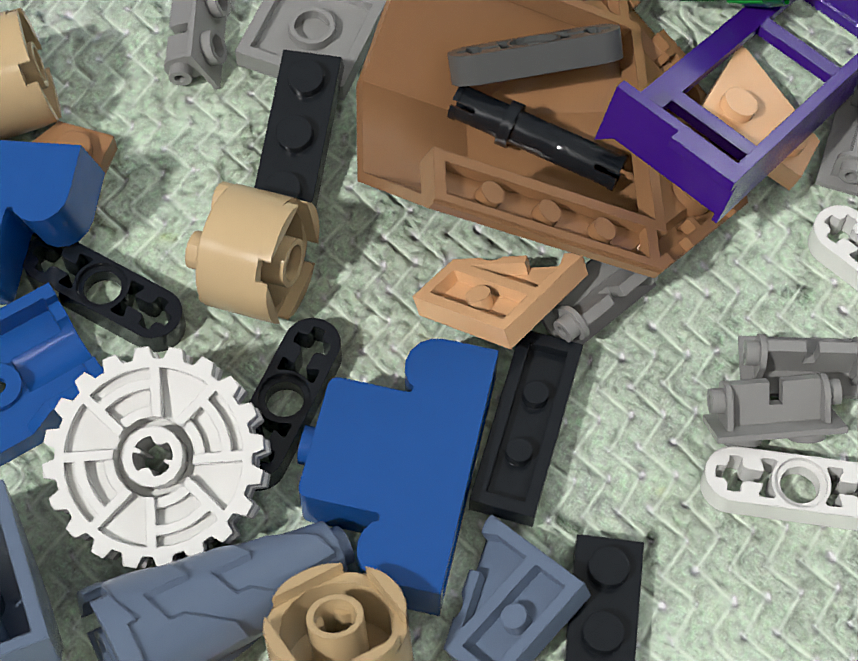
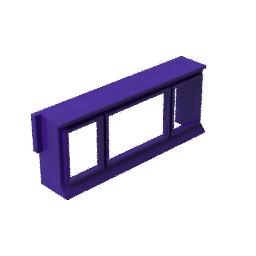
(693, 163)

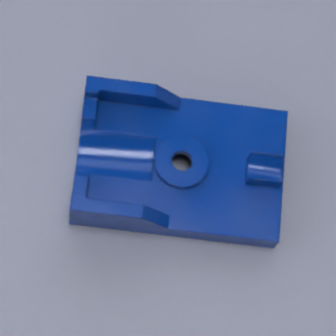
(39, 366)

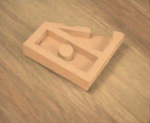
(754, 107)
(498, 297)

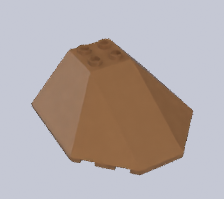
(458, 170)

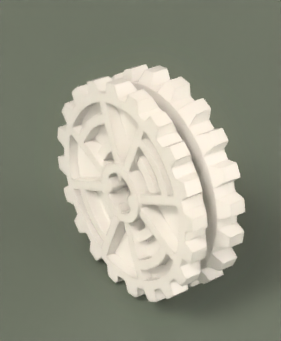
(109, 437)

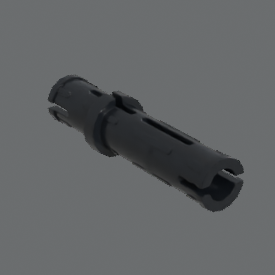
(539, 137)

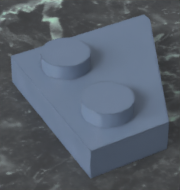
(512, 600)

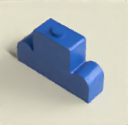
(42, 192)
(402, 464)

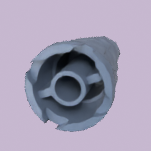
(206, 602)

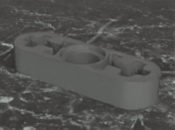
(535, 55)

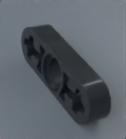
(118, 314)
(285, 375)

